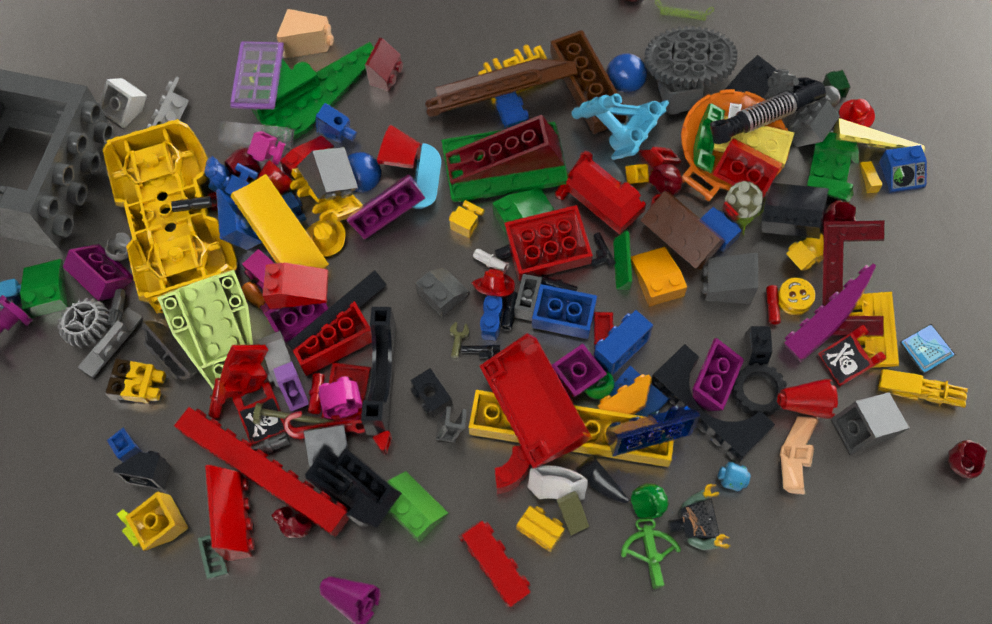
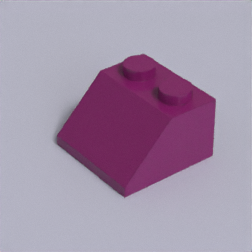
(578, 370)

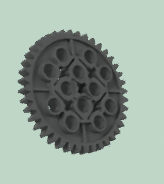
(690, 57)

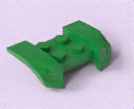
(832, 166)

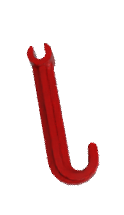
(298, 432)

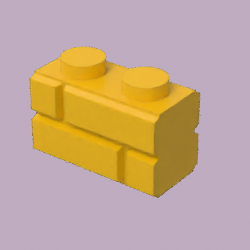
(540, 528)

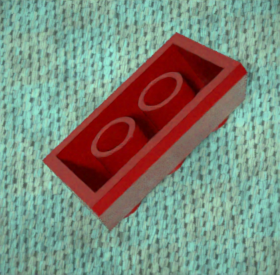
(746, 164)

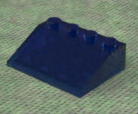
(651, 430)

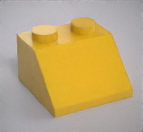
(156, 521)

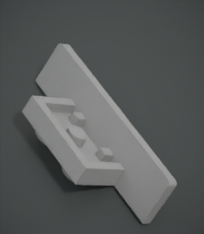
(171, 106)
(110, 343)

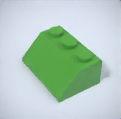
(415, 507)

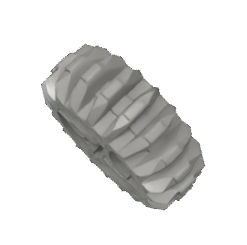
(83, 322)

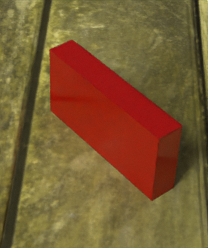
(602, 325)

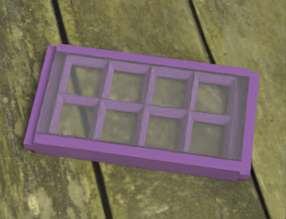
(257, 75)

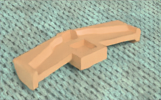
(796, 454)

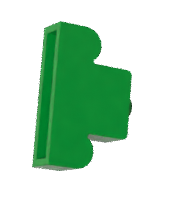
(291, 86)

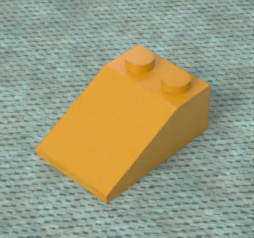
(658, 276)

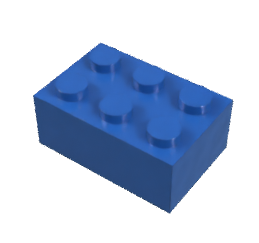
(564, 311)
(623, 342)

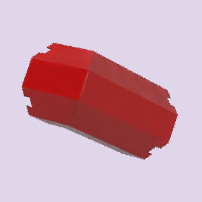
(605, 196)

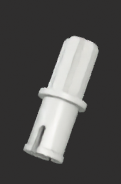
(491, 260)

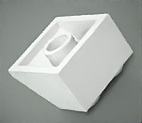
(121, 101)

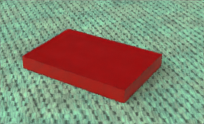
(356, 373)

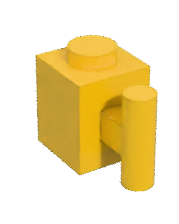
(464, 220)

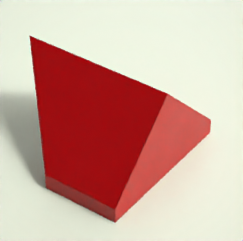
(659, 156)

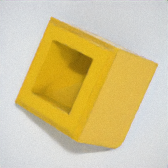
(637, 173)

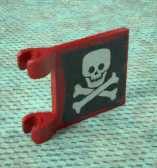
(848, 359)
(268, 425)

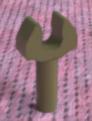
(458, 336)

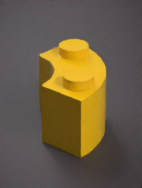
(806, 252)

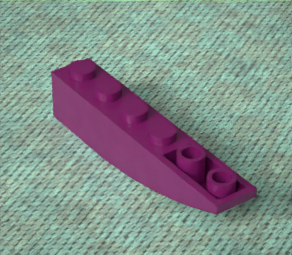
(829, 317)

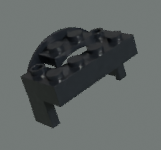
(367, 498)

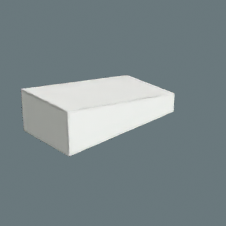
(733, 109)

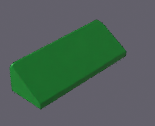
(622, 257)

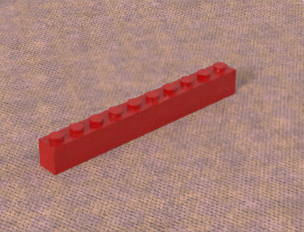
(262, 471)

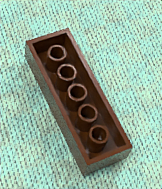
(591, 77)

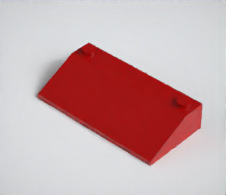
(535, 401)

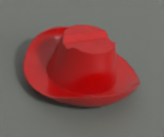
(494, 284)

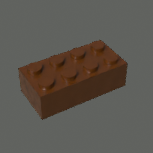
(682, 230)

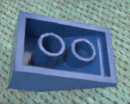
(232, 223)

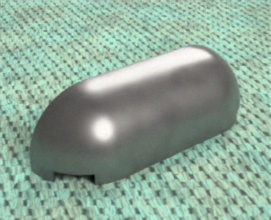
(167, 350)

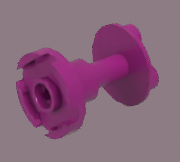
(11, 315)

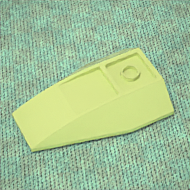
(208, 320)

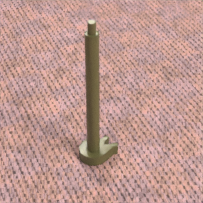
(259, 411)

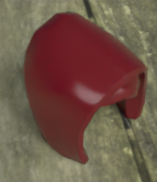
(242, 157)

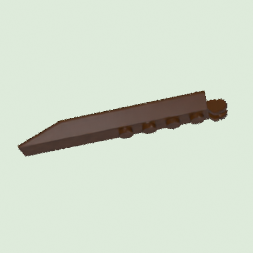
(498, 83)

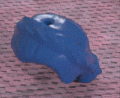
(216, 173)

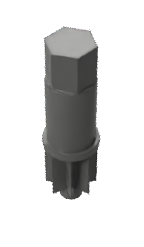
(116, 310)

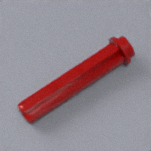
(561, 191)

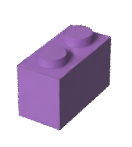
(291, 386)

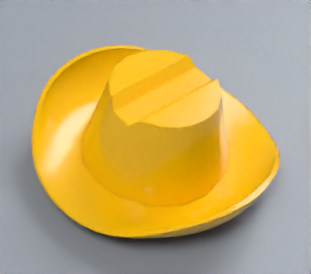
(327, 236)

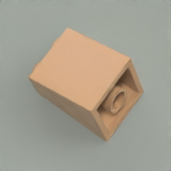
(304, 34)

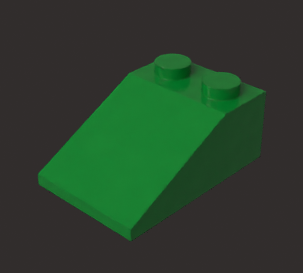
(520, 206)
(43, 289)

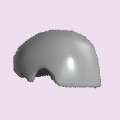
(116, 248)

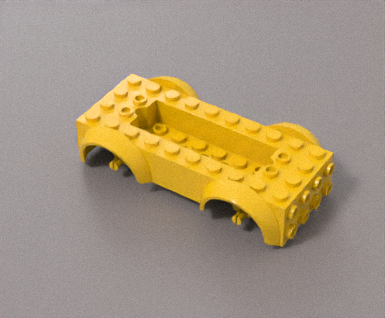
(171, 162)

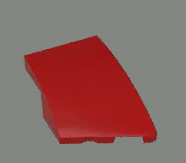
(398, 149)
(242, 371)

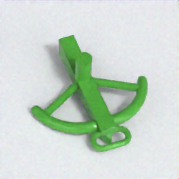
(653, 558)

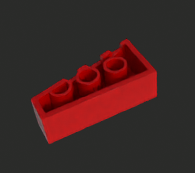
(334, 341)
(495, 563)

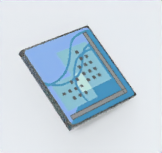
(927, 348)

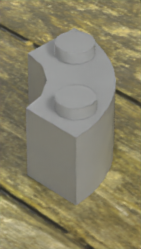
(276, 355)

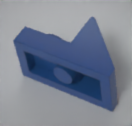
(123, 445)

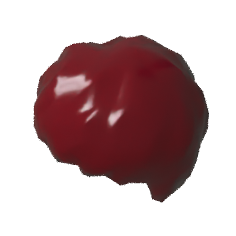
(666, 178)
(840, 212)
(967, 459)

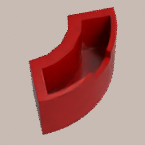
(513, 471)

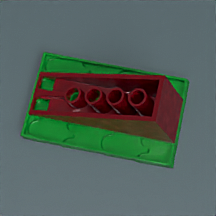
(505, 161)

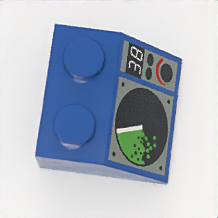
(904, 168)

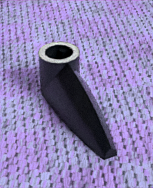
(601, 480)

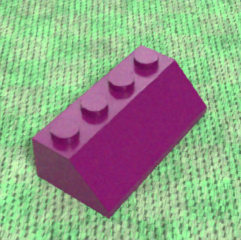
(386, 207)

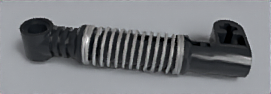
(786, 104)

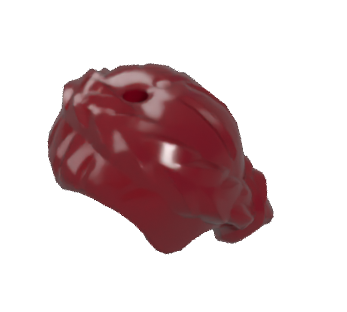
(292, 524)

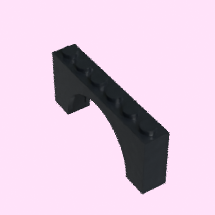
(376, 408)
(735, 437)

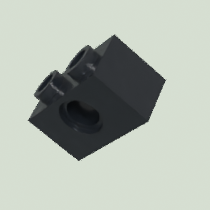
(427, 382)

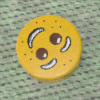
(796, 296)

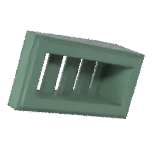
(203, 549)

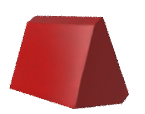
(383, 441)

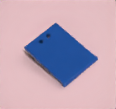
(655, 400)

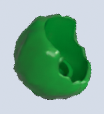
(649, 501)

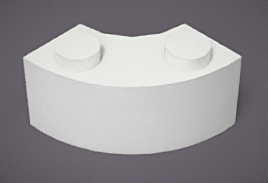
(556, 482)

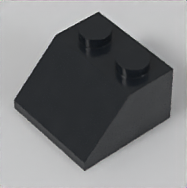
(145, 470)

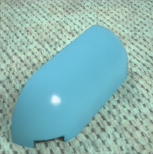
(427, 175)

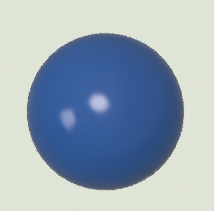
(627, 72)
(365, 170)

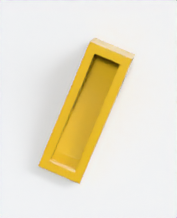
(870, 177)

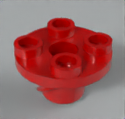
(857, 112)

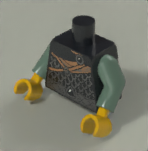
(698, 521)

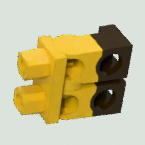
(134, 382)

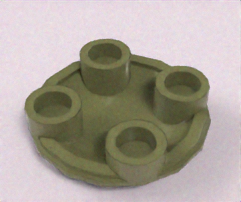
(745, 199)

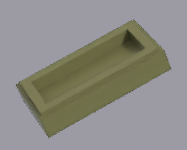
(572, 513)

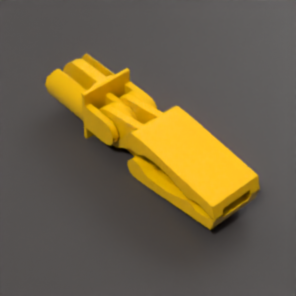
(915, 387)

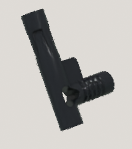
(602, 252)
(482, 350)

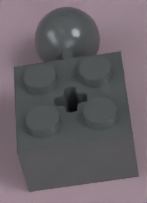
(815, 120)

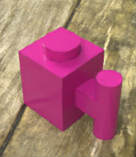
(263, 147)

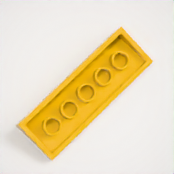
(277, 224)

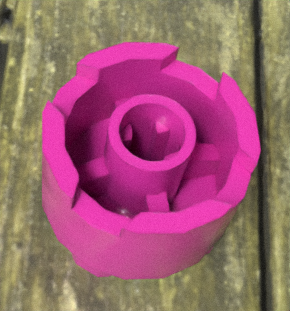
(340, 398)

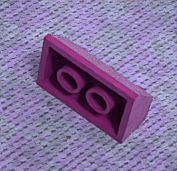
(97, 271)
(292, 319)
(716, 377)

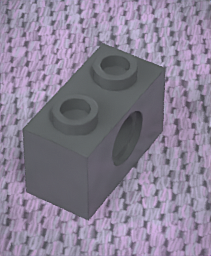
(527, 297)

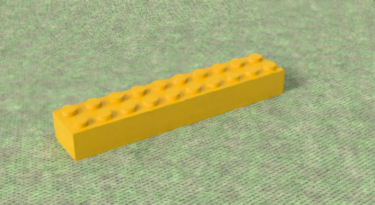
(490, 422)

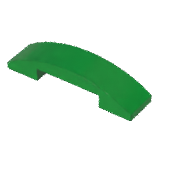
(703, 142)

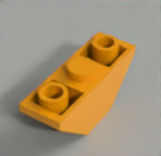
(628, 398)

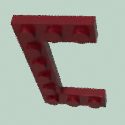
(833, 265)

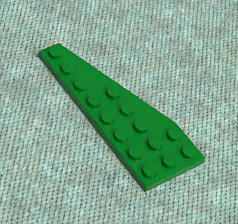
(334, 83)

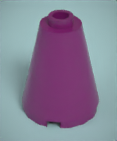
(351, 598)

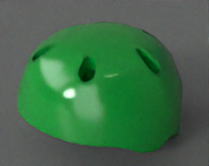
(601, 388)

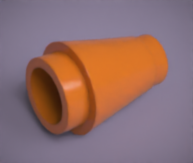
(253, 294)

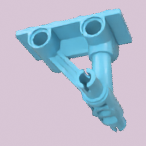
(628, 137)

